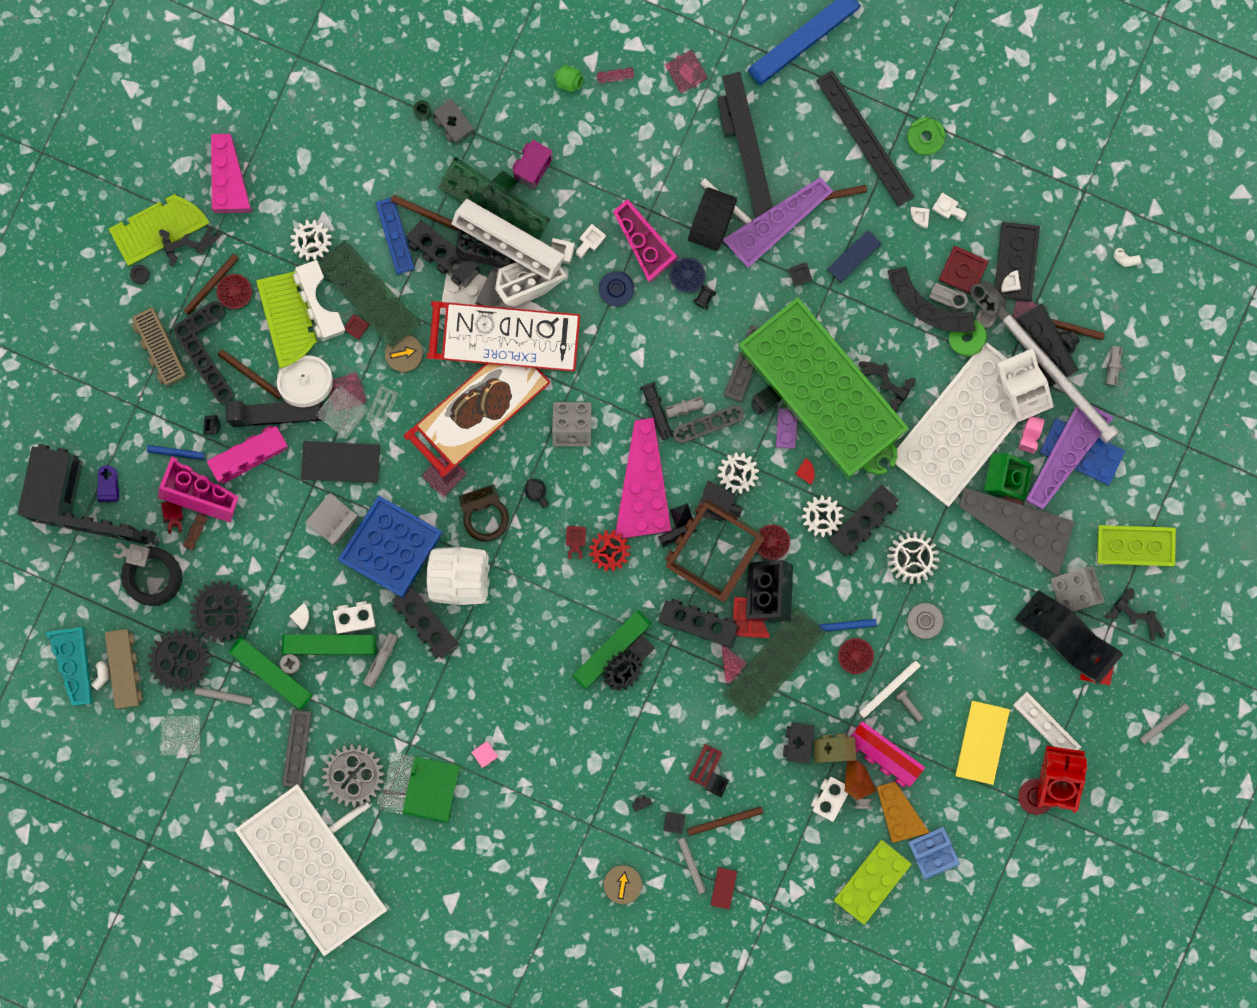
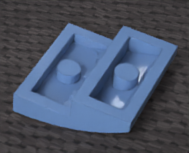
(934, 853)

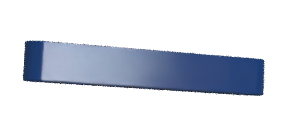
(802, 39)

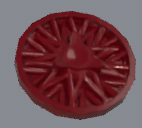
(234, 291)
(775, 543)
(855, 656)
(1029, 797)

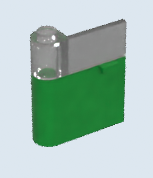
(419, 787)

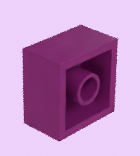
(533, 164)

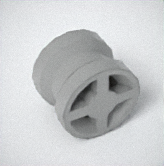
(293, 664)

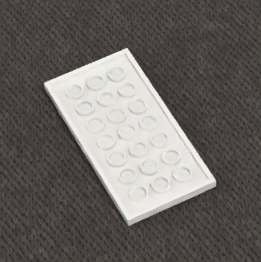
(959, 429)
(311, 870)

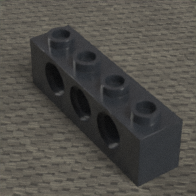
(422, 233)
(880, 496)
(729, 627)
(448, 642)

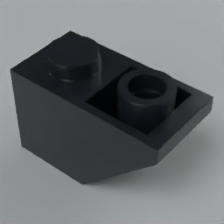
(765, 401)

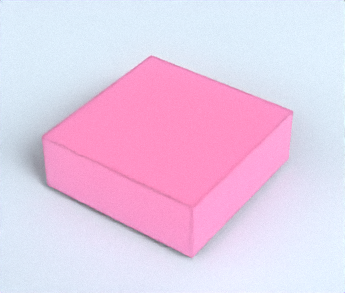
(484, 754)

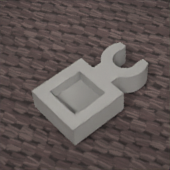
(135, 554)

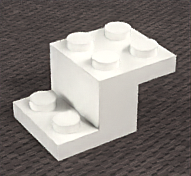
(1025, 385)

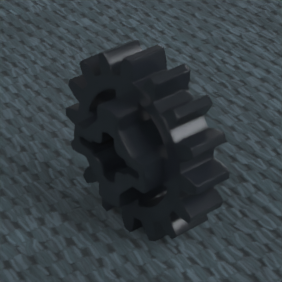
(620, 670)

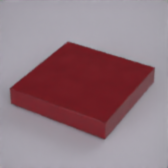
(963, 269)

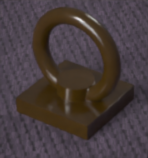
(478, 501)

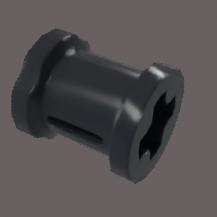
(704, 297)

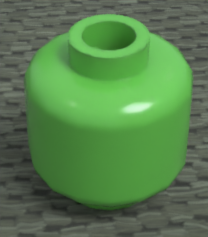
(568, 78)

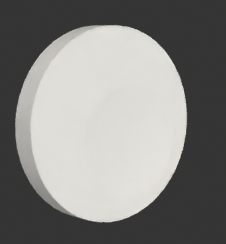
(305, 382)

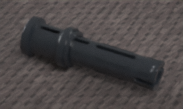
(653, 401)

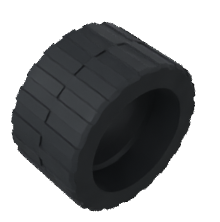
(712, 219)
(165, 595)

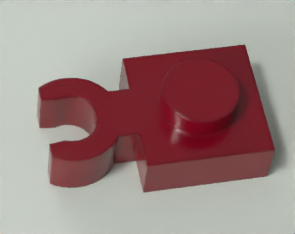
(173, 514)
(575, 538)

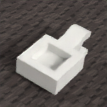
(947, 206)
(591, 239)

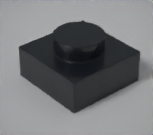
(800, 274)
(641, 648)
(716, 784)
(641, 802)
(674, 822)

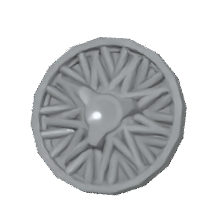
(925, 621)

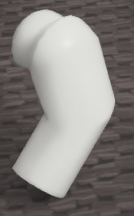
(1126, 261)
(103, 675)

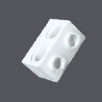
(355, 623)
(835, 801)

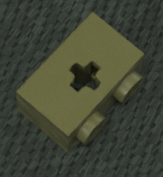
(834, 749)

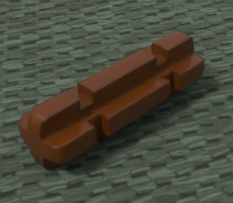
(195, 531)

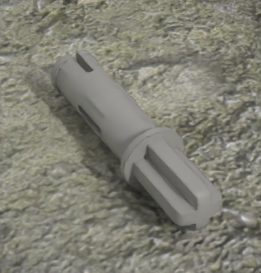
(380, 660)

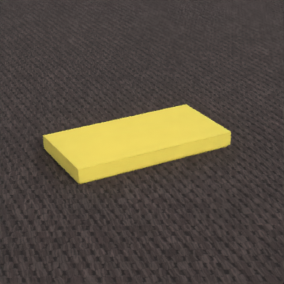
(982, 742)

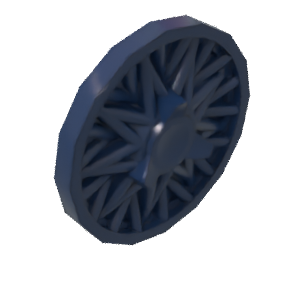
(687, 275)
(616, 288)

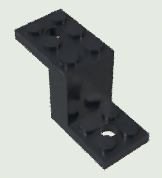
(1068, 636)

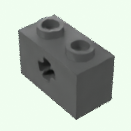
(448, 112)

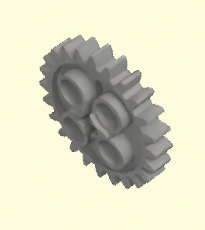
(340, 764)

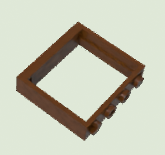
(723, 594)

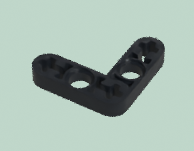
(473, 249)

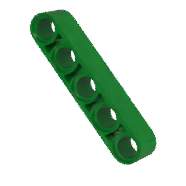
(617, 642)
(329, 644)
(270, 673)

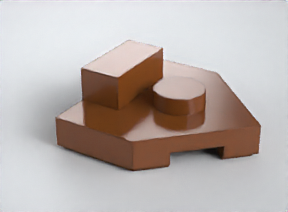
(858, 781)

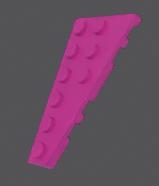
(643, 496)

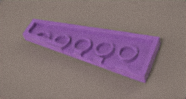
(764, 231)
(1068, 451)

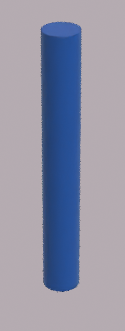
(176, 452)
(849, 625)

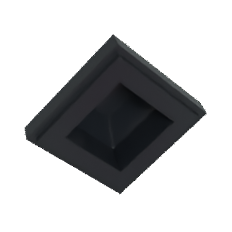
(211, 425)
(681, 515)

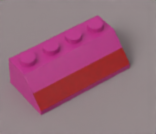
(887, 755)

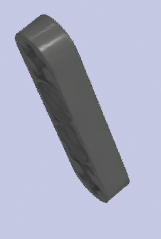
(709, 427)

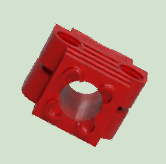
(1062, 778)

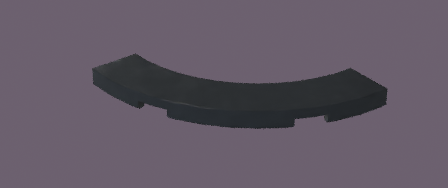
(923, 309)

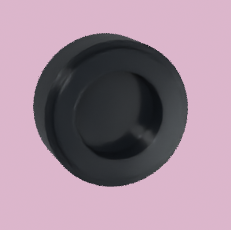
(139, 274)

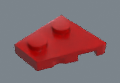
(748, 628)

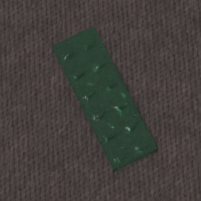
(465, 183)
(368, 294)
(774, 664)

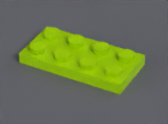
(1136, 545)
(872, 882)

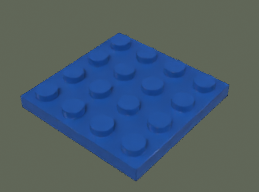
(390, 546)

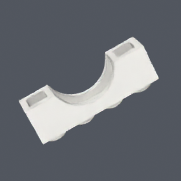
(327, 323)

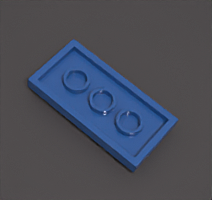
(1099, 461)

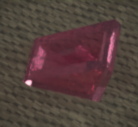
(732, 664)

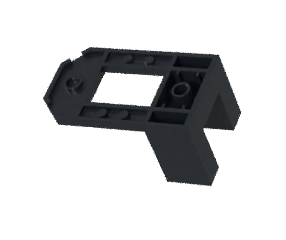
(51, 494)

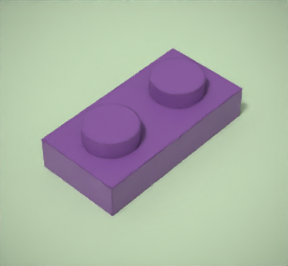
(786, 429)

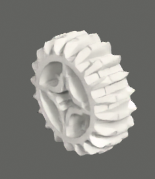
(920, 564)

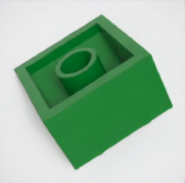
(1009, 477)

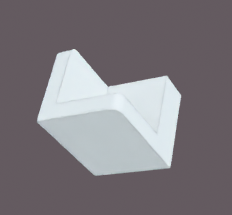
(565, 248)

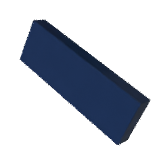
(854, 256)

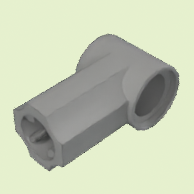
(946, 297)

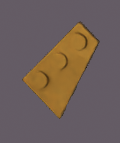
(899, 814)

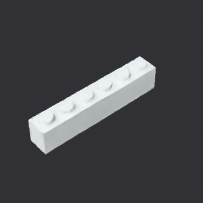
(508, 239)

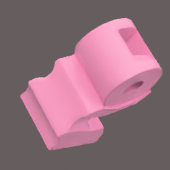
(1031, 434)

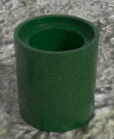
(422, 103)

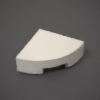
(920, 216)
(1011, 282)
(301, 616)

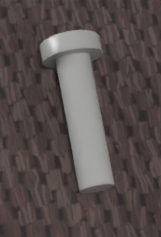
(909, 705)

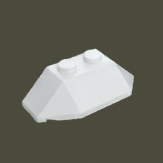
(519, 284)

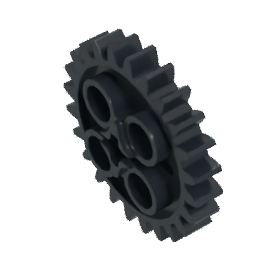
(221, 594)
(163, 653)

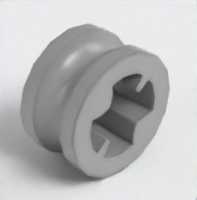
(862, 804)

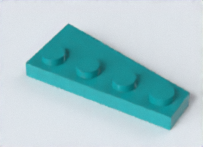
(72, 661)

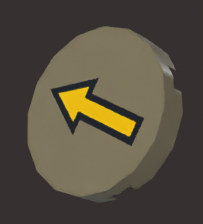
(405, 355)
(622, 884)

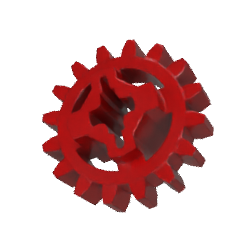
(609, 542)

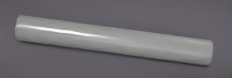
(223, 696)
(1164, 723)
(691, 865)

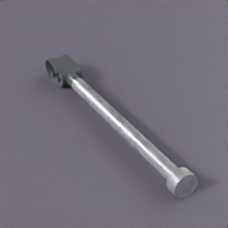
(996, 305)

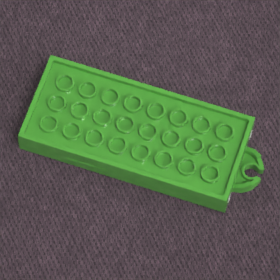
(825, 390)

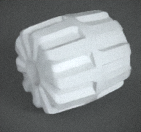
(458, 575)

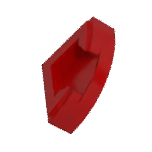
(806, 471)

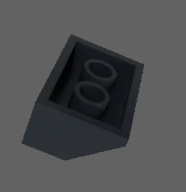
(769, 591)

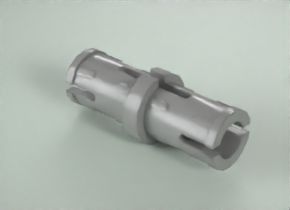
(1114, 365)
(684, 407)

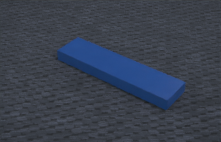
(395, 236)

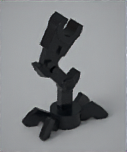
(169, 247)
(873, 369)
(1153, 625)

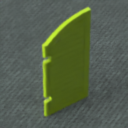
(142, 235)
(286, 318)

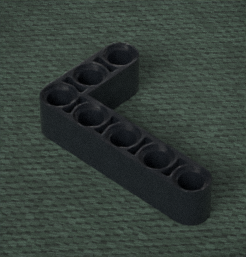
(201, 353)
(240, 414)

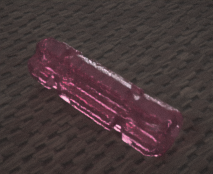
(614, 75)

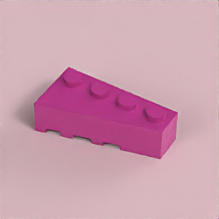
(228, 184)
(646, 243)
(247, 455)
(196, 492)

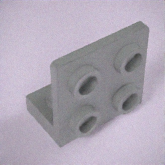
(571, 424)
(332, 519)
(1078, 589)

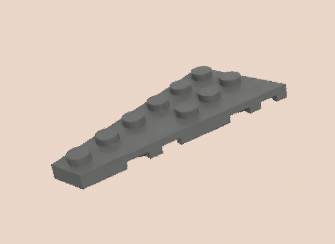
(1030, 530)

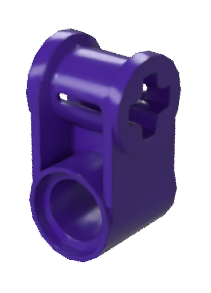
(107, 488)

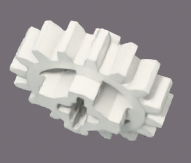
(306, 247)
(730, 477)
(815, 510)

